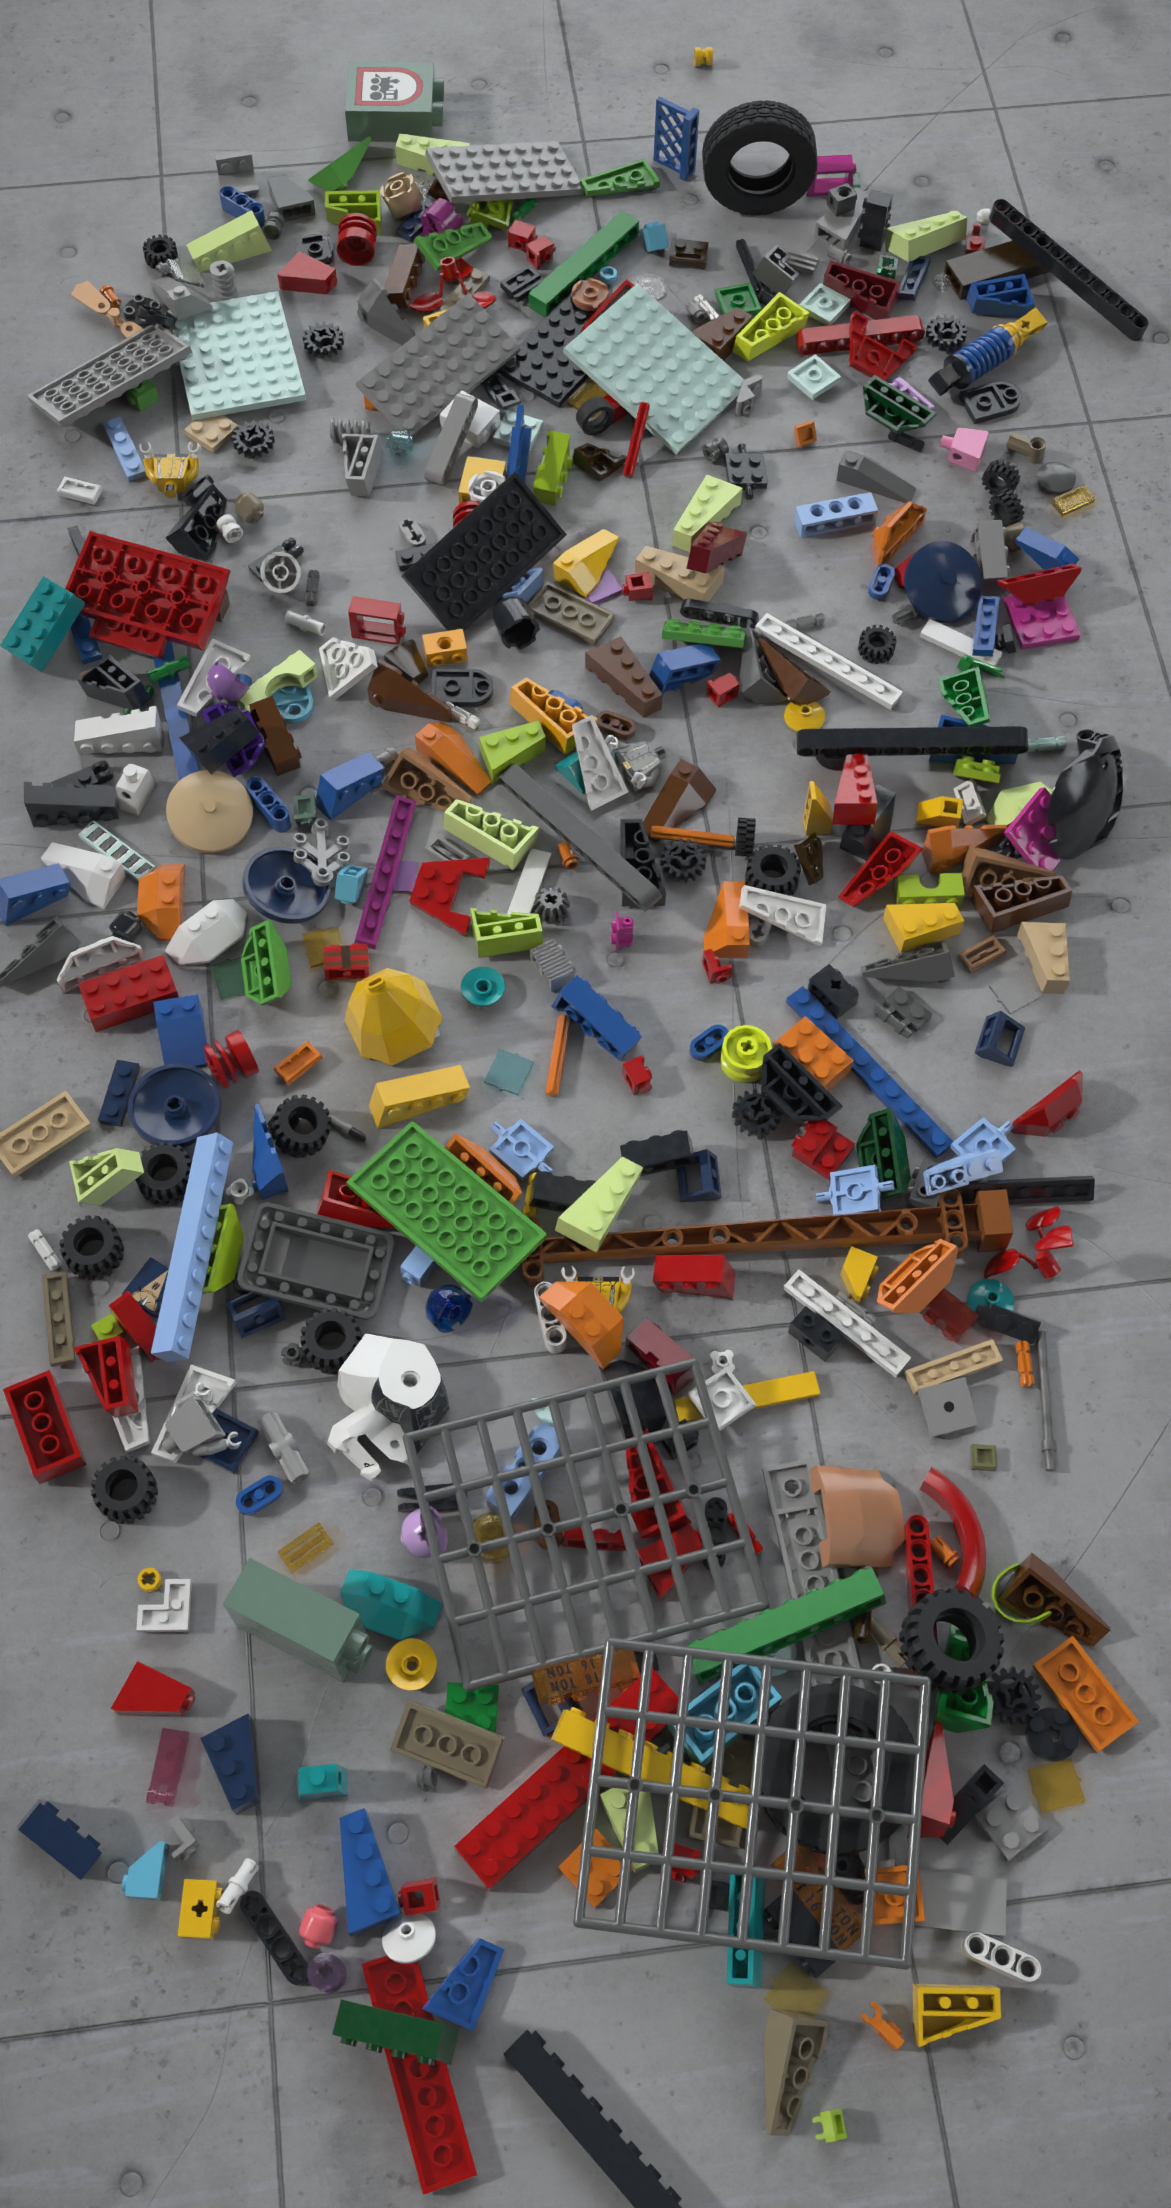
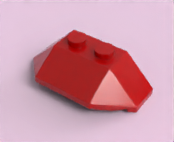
(1041, 585)
(1052, 1110)

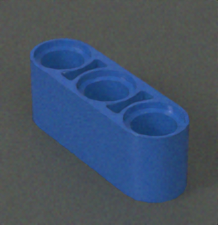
(238, 203)
(272, 812)

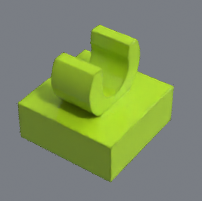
(832, 2124)

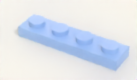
(124, 449)

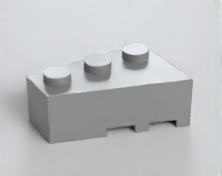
(361, 462)
(990, 551)

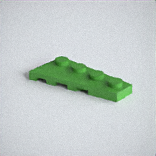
(625, 178)
(452, 243)

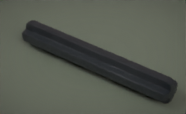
(749, 264)

